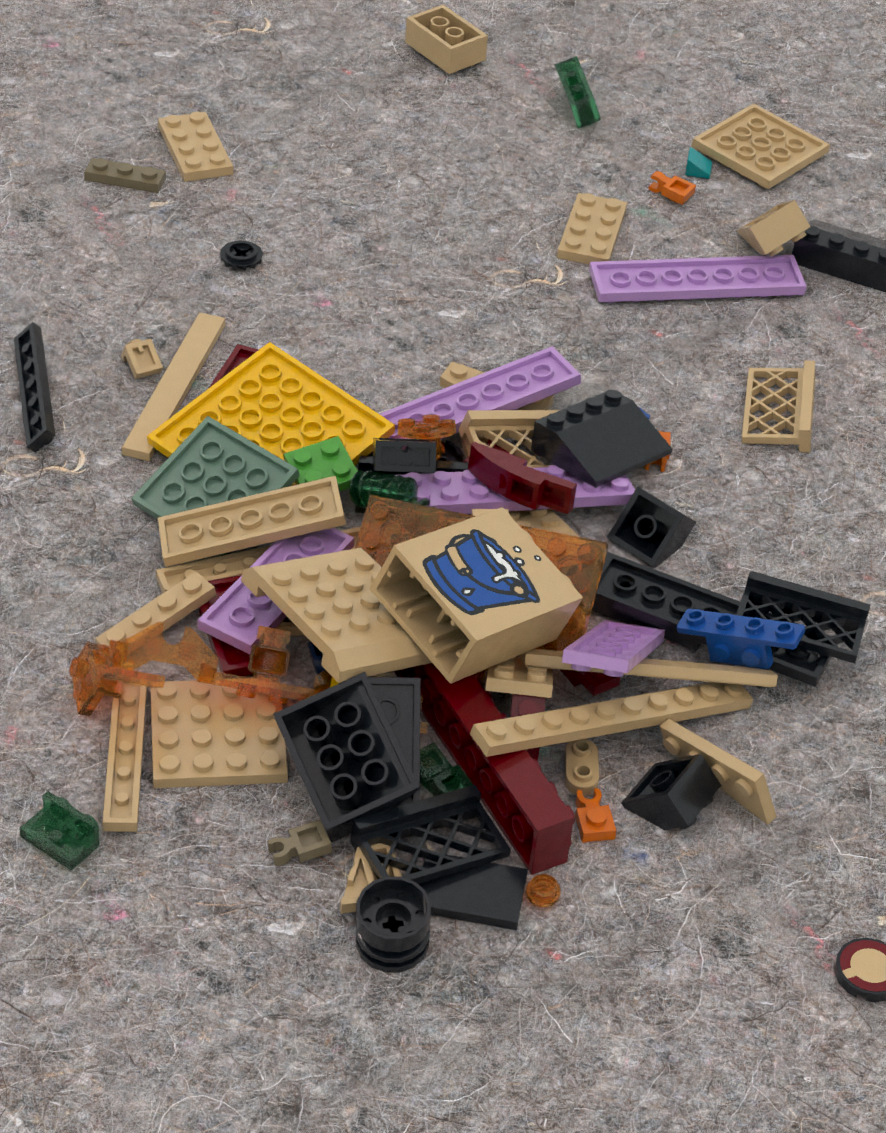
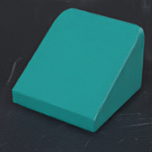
(698, 165)

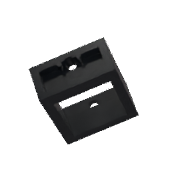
(416, 457)

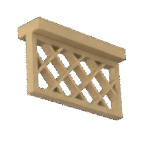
(800, 406)
(504, 424)

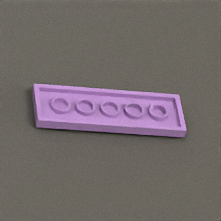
(240, 612)
(612, 647)

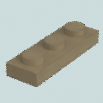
(125, 175)

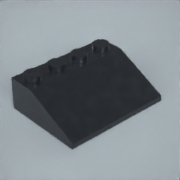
(843, 254)
(599, 438)
(346, 754)

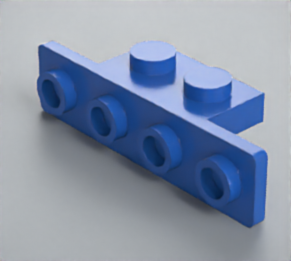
(740, 638)

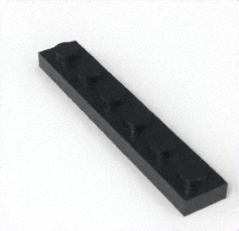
(34, 388)

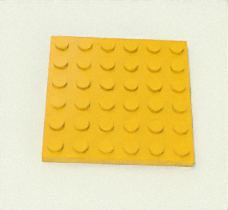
(278, 408)

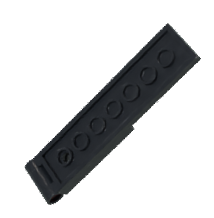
(659, 601)

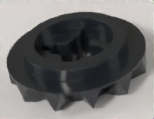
(248, 253)

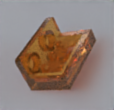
(87, 686)

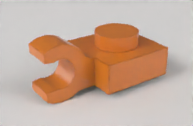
(674, 188)

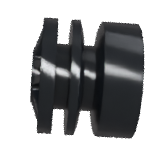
(393, 924)

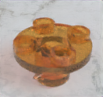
(429, 428)

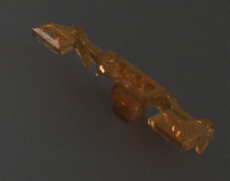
(266, 661)

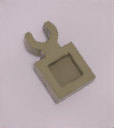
(304, 842)

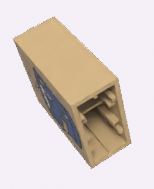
(475, 593)

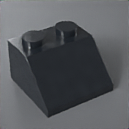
(650, 528)
(673, 792)

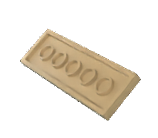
(251, 521)

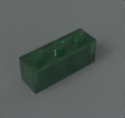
(577, 92)

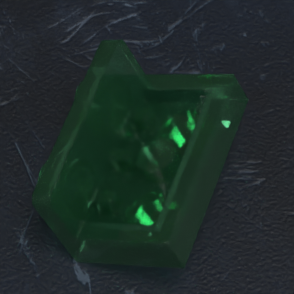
(62, 831)

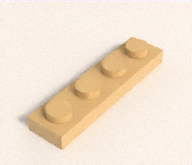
(165, 608)

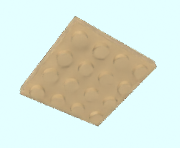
(760, 146)
(214, 737)

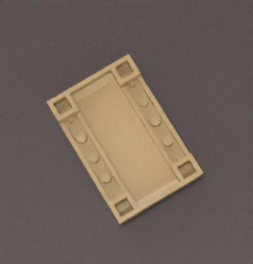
(338, 612)

